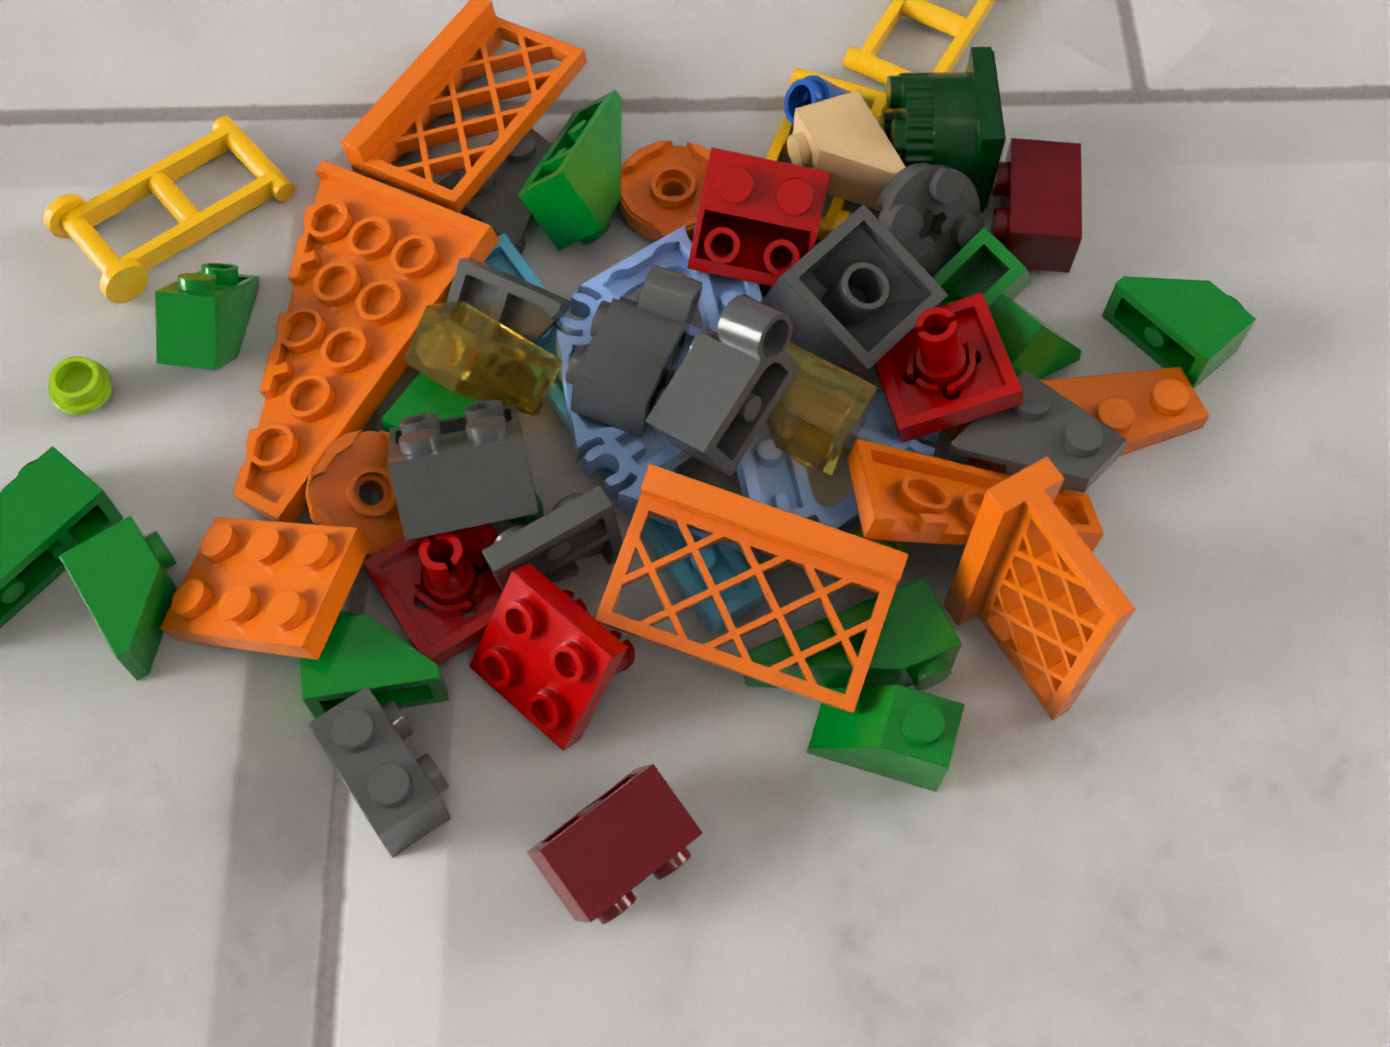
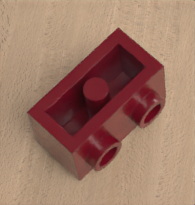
(1040, 203)
(616, 845)

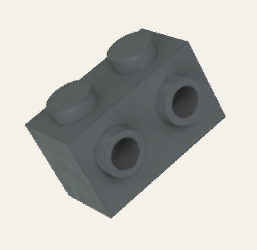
(380, 771)

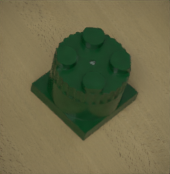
(949, 119)

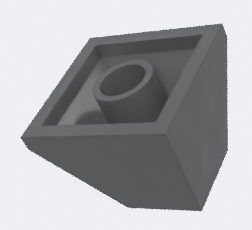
(854, 293)

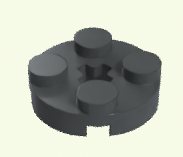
(939, 192)

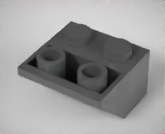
(460, 469)

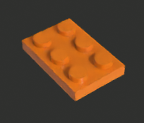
(267, 586)

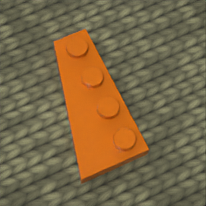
(1136, 404)
(935, 499)

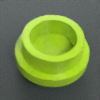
(79, 385)

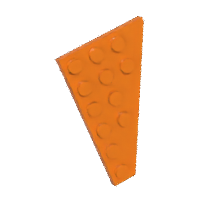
(356, 300)

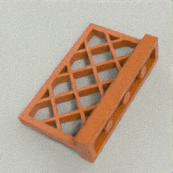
(433, 88)
(769, 532)
(1018, 593)

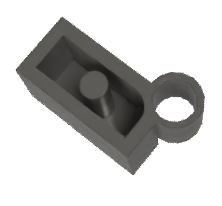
(633, 351)
(727, 384)

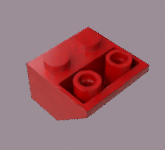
(756, 216)

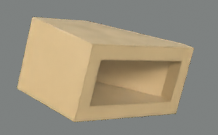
(849, 143)

